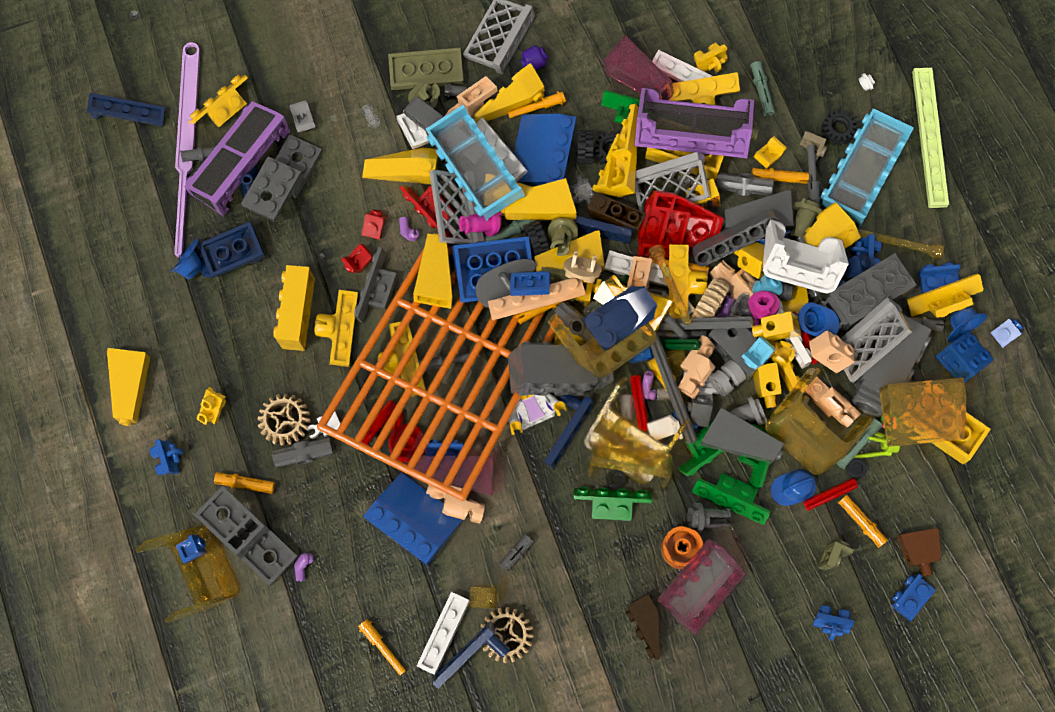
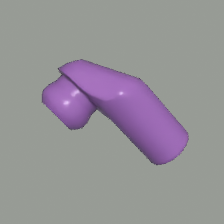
(406, 231)
(724, 310)
(300, 564)

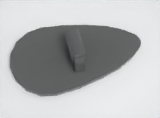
(497, 281)

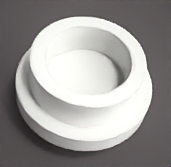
(866, 82)

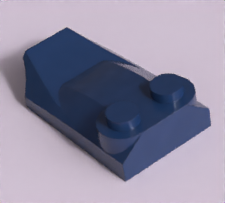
(230, 251)
(621, 316)

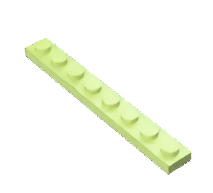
(930, 138)

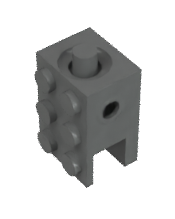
(732, 344)

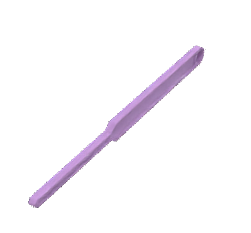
(185, 134)

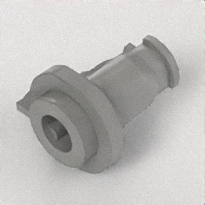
(751, 412)

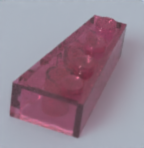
(636, 70)
(484, 482)

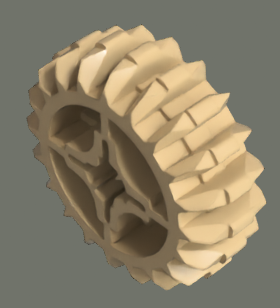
(711, 299)
(286, 412)
(512, 618)

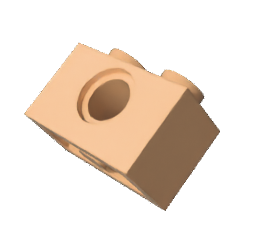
(832, 351)

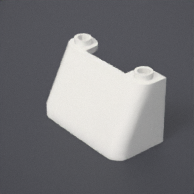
(801, 263)

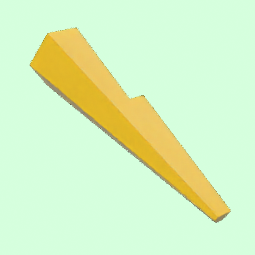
(620, 170)

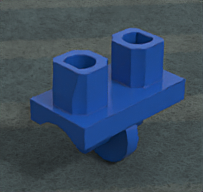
(869, 246)
(168, 456)
(833, 624)

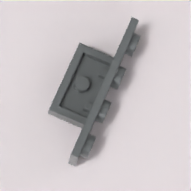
(377, 287)

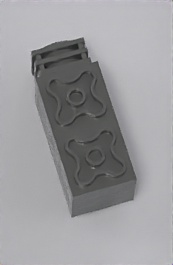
(867, 290)
(892, 368)
(550, 369)

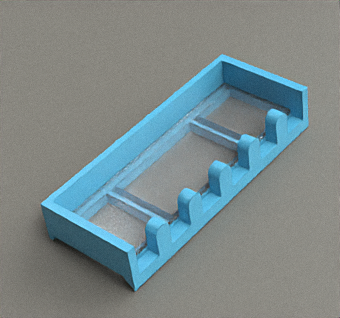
(473, 163)
(866, 164)

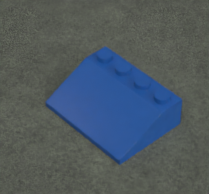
(544, 147)
(478, 258)
(412, 519)

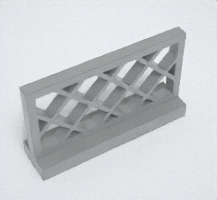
(512, 39)
(671, 168)
(466, 209)
(865, 331)

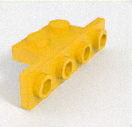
(223, 105)
(946, 298)

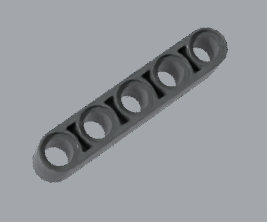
(421, 113)
(725, 237)

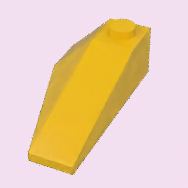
(521, 92)
(405, 166)
(832, 223)

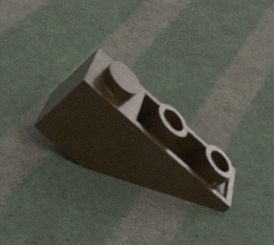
(615, 212)
(647, 621)

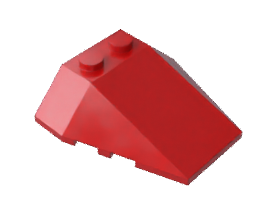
(675, 222)

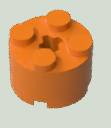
(670, 544)

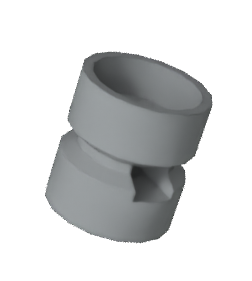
(727, 378)

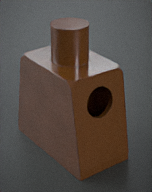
(921, 549)

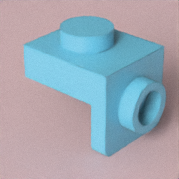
(768, 284)
(758, 353)

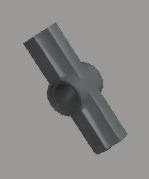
(745, 184)
(572, 319)
(302, 452)

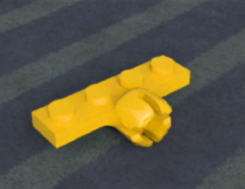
(706, 89)
(686, 281)
(339, 327)
(398, 353)
(783, 356)

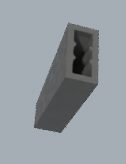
(779, 202)
(740, 438)

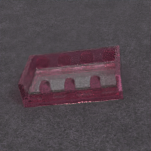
(701, 586)

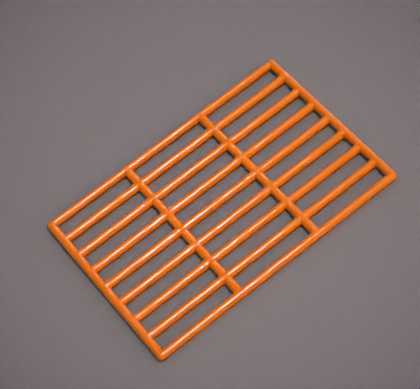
(429, 395)

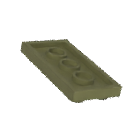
(424, 67)

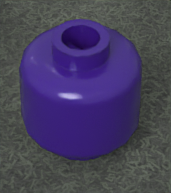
(535, 56)

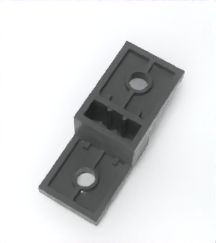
(281, 177)
(246, 535)

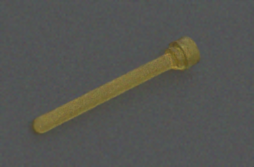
(933, 250)
(658, 254)

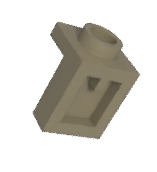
(817, 141)

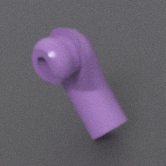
(647, 384)

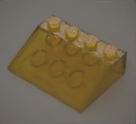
(924, 411)

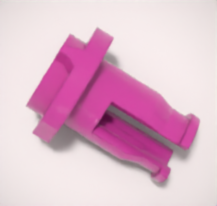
(479, 224)
(763, 305)

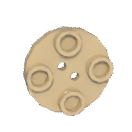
(582, 268)

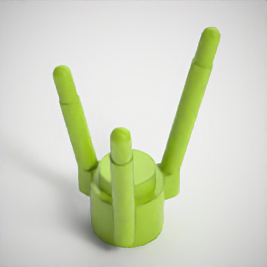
(887, 450)

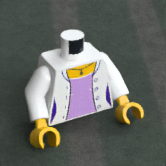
(534, 410)

